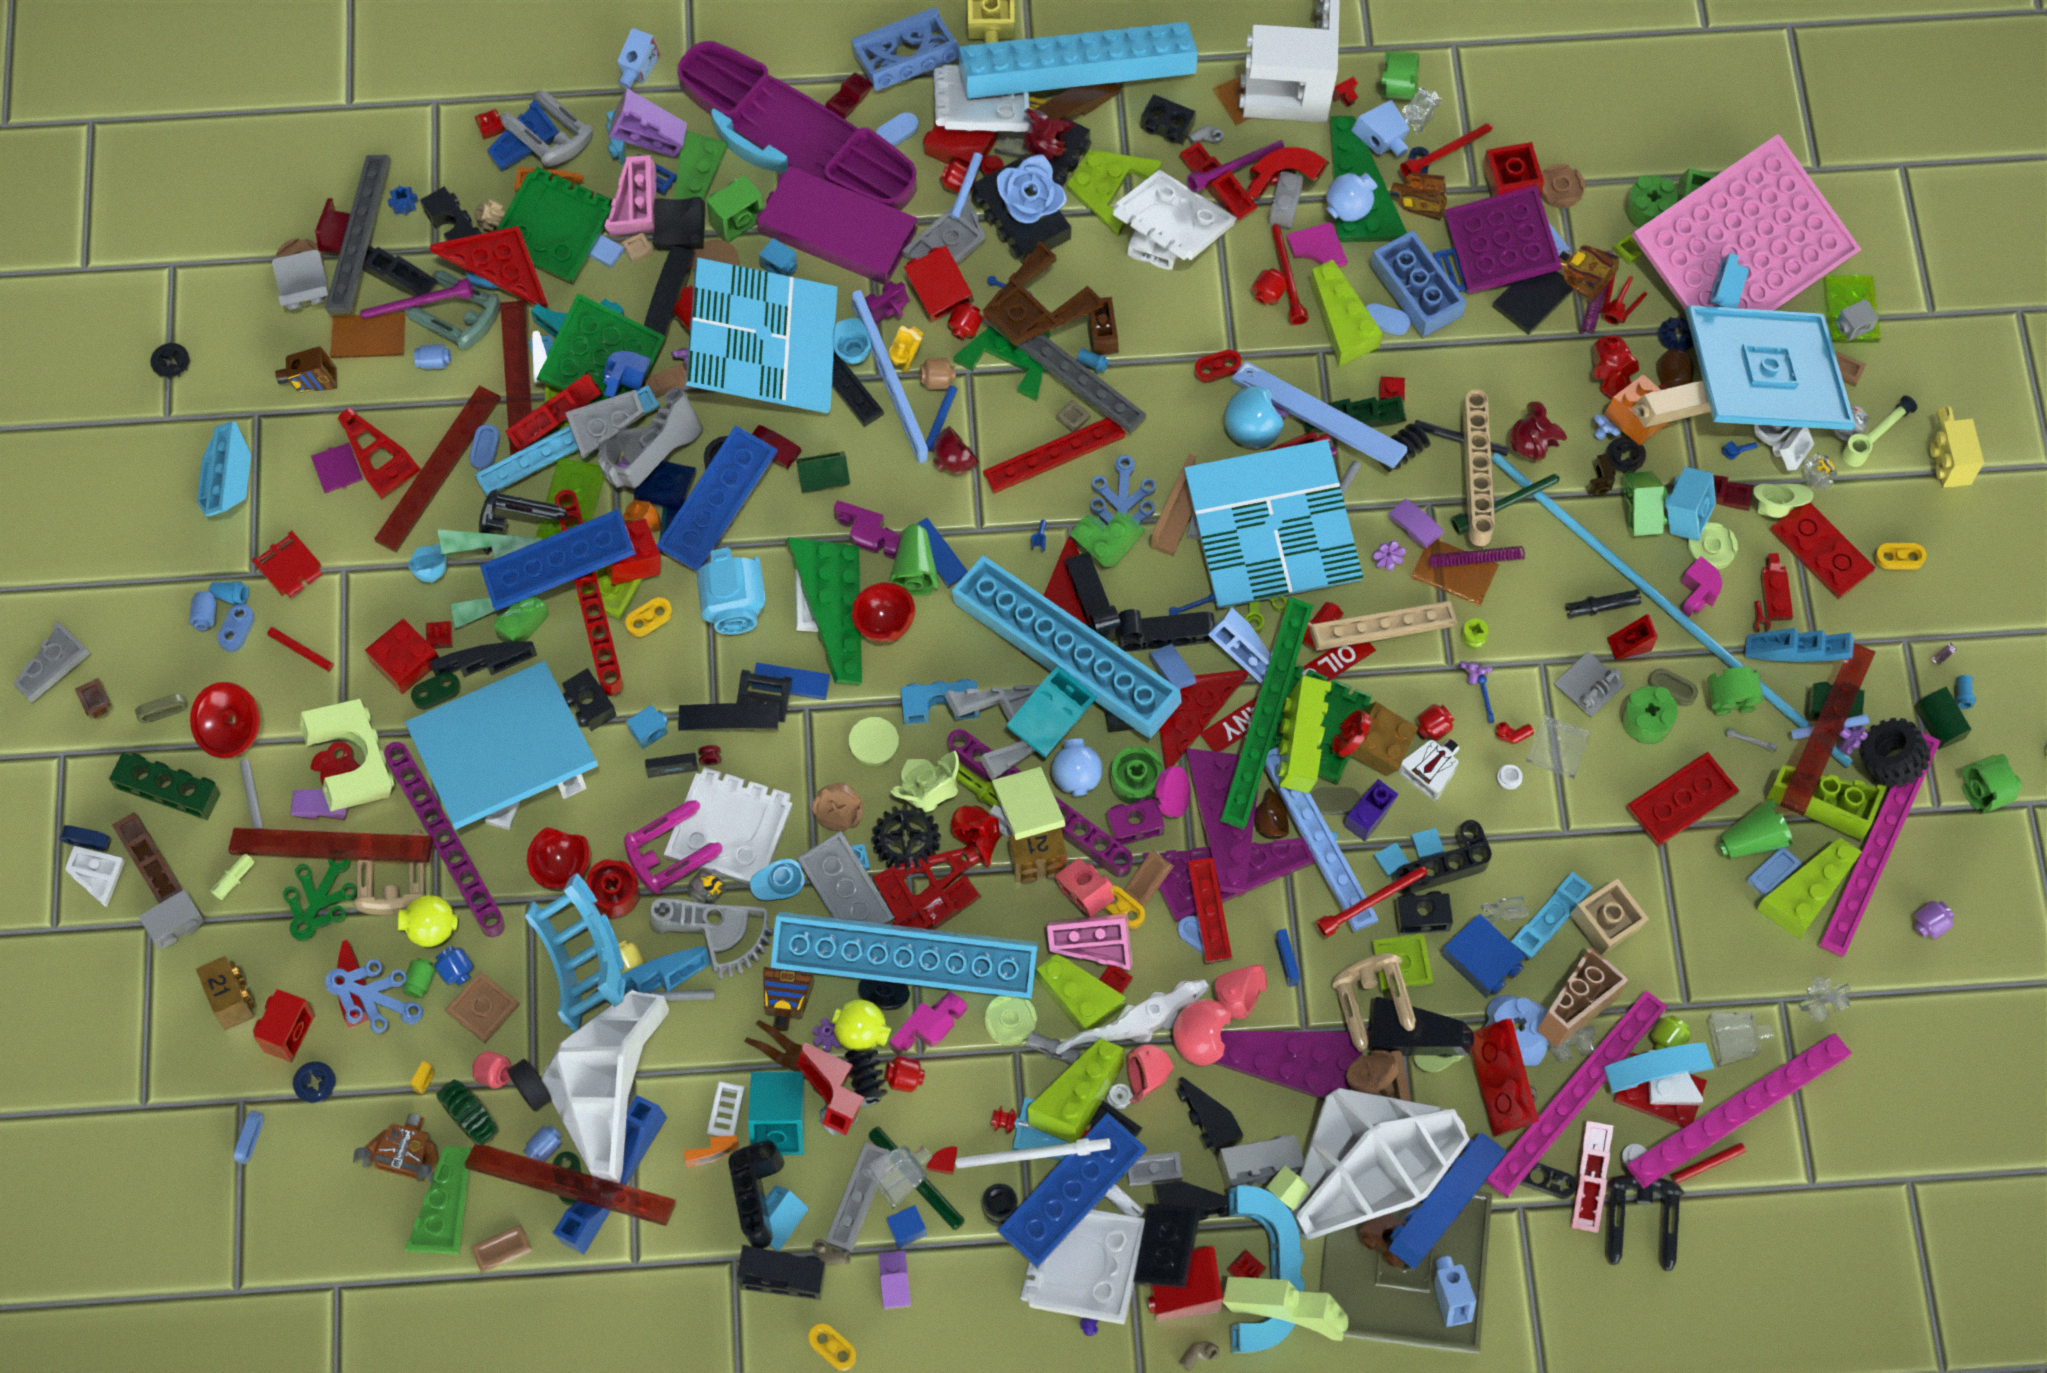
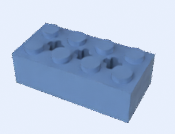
(1418, 283)

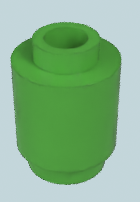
(418, 978)

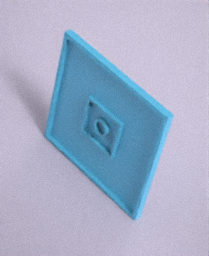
(1769, 367)
(500, 744)

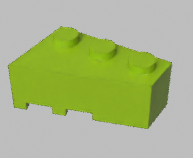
(1079, 994)

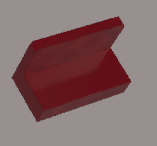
(331, 228)

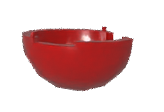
(883, 612)
(557, 857)

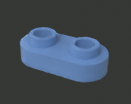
(237, 626)

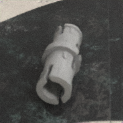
(1048, 1047)

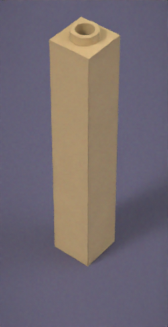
(1672, 404)

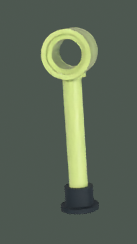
(1864, 442)

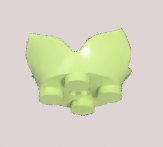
(926, 783)

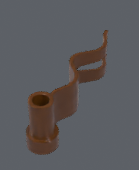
(786, 1059)

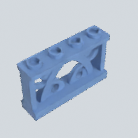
(912, 30)

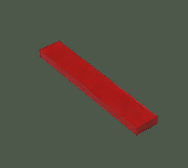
(1053, 454)

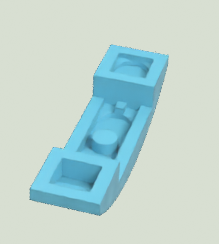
(768, 159)
(1552, 916)
(1658, 1065)

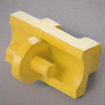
(905, 347)

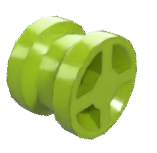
(1473, 639)

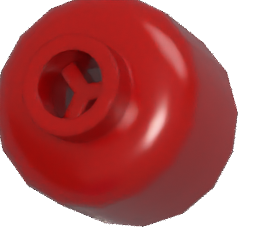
(954, 175)
(1269, 286)
(965, 320)
(1435, 722)
(904, 1074)

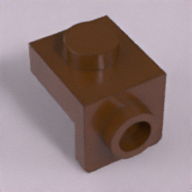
(93, 698)

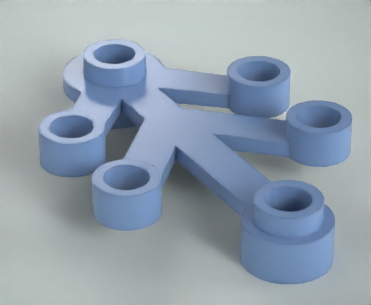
(1122, 502)
(370, 994)

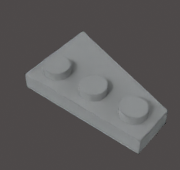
(603, 420)
(53, 661)

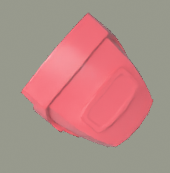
(1241, 989)
(1147, 1070)

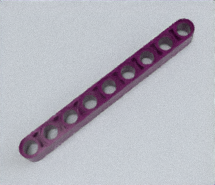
(1073, 820)
(448, 849)

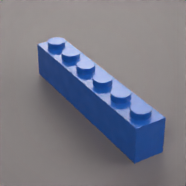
(1446, 1201)

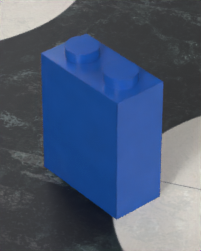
(1484, 956)

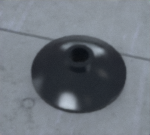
(883, 993)

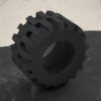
(1901, 767)

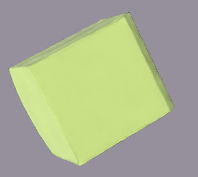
(1289, 1187)

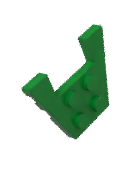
(1000, 347)

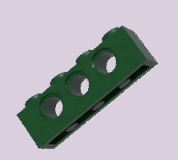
(197, 804)

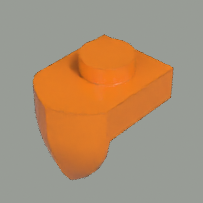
(643, 510)

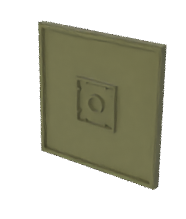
(1403, 1302)

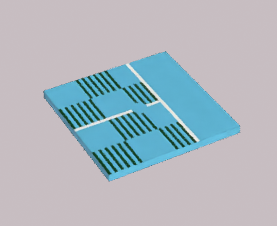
(762, 335)
(1273, 524)

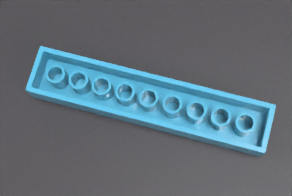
(1077, 60)
(1060, 639)
(904, 955)

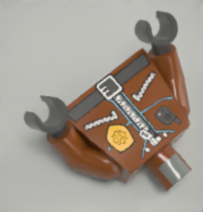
(402, 1151)

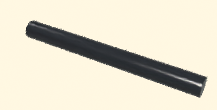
(1457, 436)

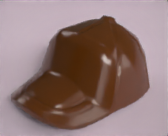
(1675, 368)
(1272, 816)

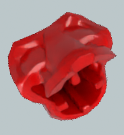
(1613, 364)
(978, 828)

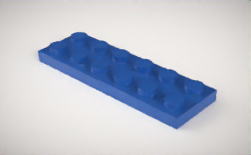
(716, 499)
(557, 559)
(1071, 1192)

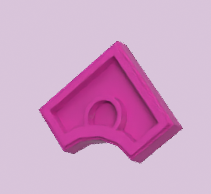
(1318, 244)

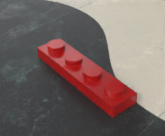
(1209, 910)

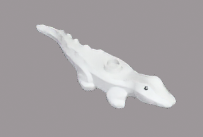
(1143, 1019)

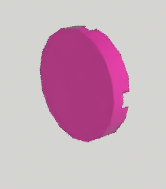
(1173, 791)

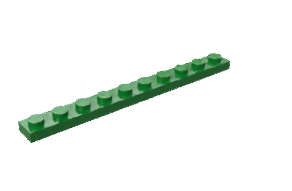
(1266, 713)

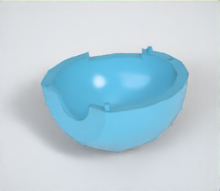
(1252, 418)

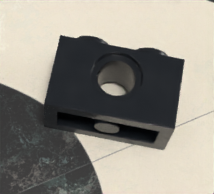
(585, 686)
(1412, 922)

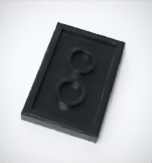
(1532, 300)
(1167, 1246)

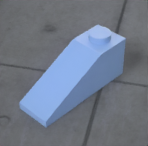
(1241, 643)

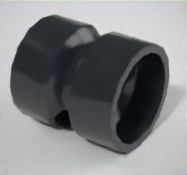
(999, 1204)

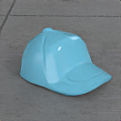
(852, 340)
(428, 563)
(778, 880)

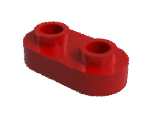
(1216, 365)

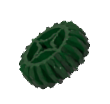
(467, 1112)

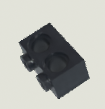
(1169, 115)

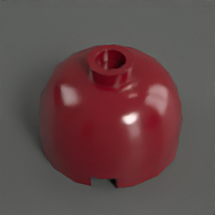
(953, 453)

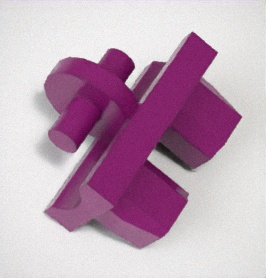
(889, 303)

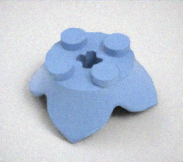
(1033, 174)
(1530, 1016)

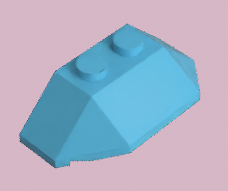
(224, 470)

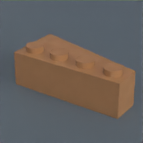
(1585, 995)

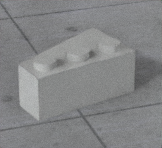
(1259, 1161)

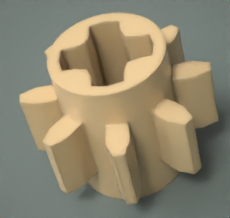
(489, 214)

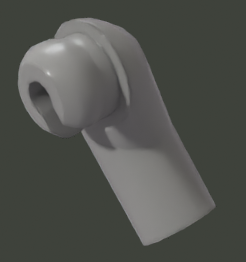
(1206, 133)

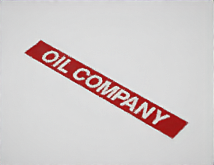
(1329, 664)

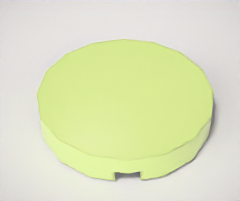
(1715, 545)
(873, 741)
(1010, 1019)

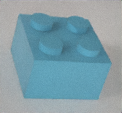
(1690, 503)

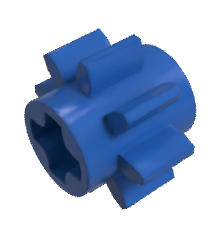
(402, 200)

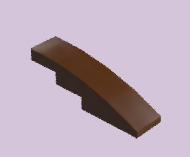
(1078, 100)
(147, 857)

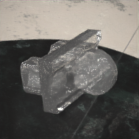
(1421, 109)
(1836, 995)
(1583, 1040)

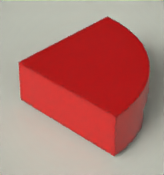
(943, 1160)

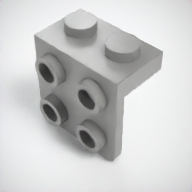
(300, 279)

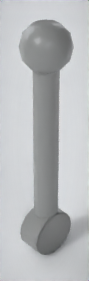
(1730, 732)

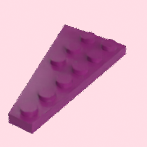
(1228, 844)
(1266, 865)
(1295, 1060)

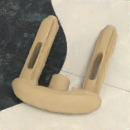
(391, 901)
(1365, 971)

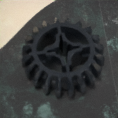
(895, 838)

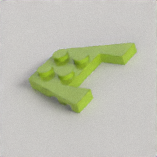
(1100, 179)

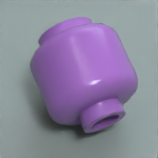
(1934, 919)

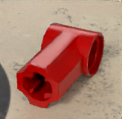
(1327, 613)

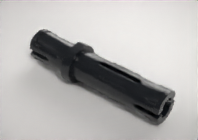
(1598, 604)

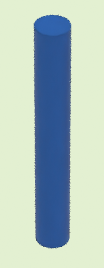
(941, 416)

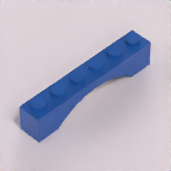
(584, 1220)

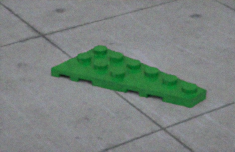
(1354, 157)
(830, 587)

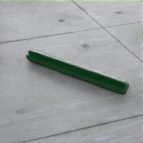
(925, 1188)

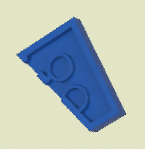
(510, 149)

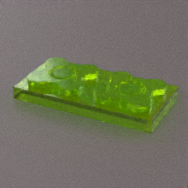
(581, 478)

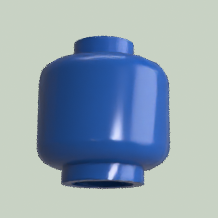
(453, 966)

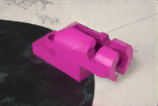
(928, 1023)

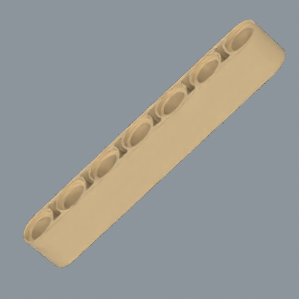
(1475, 476)

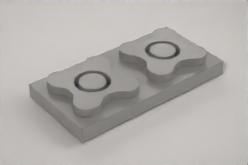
(844, 882)

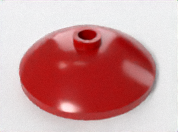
(213, 723)

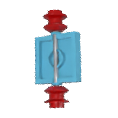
(1026, 1135)

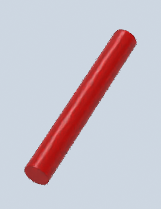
(300, 649)
(1708, 1163)

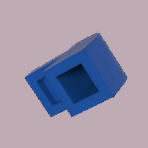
(624, 369)

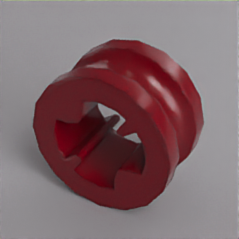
(709, 755)

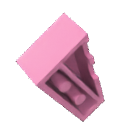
(634, 202)
(1093, 938)

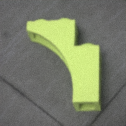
(1284, 1302)

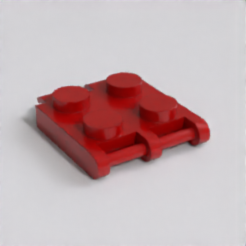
(289, 565)

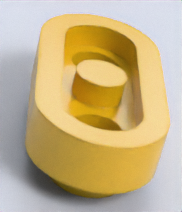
(1899, 556)
(647, 616)
(1124, 905)
(833, 1347)

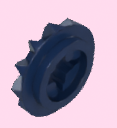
(1668, 336)
(303, 1079)

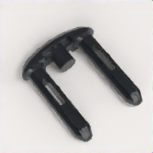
(490, 522)
(1615, 1235)

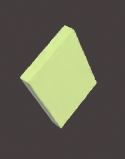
(1028, 803)

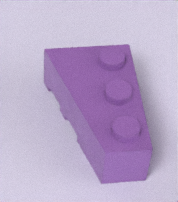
(647, 125)

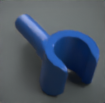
(1733, 451)
(1039, 538)

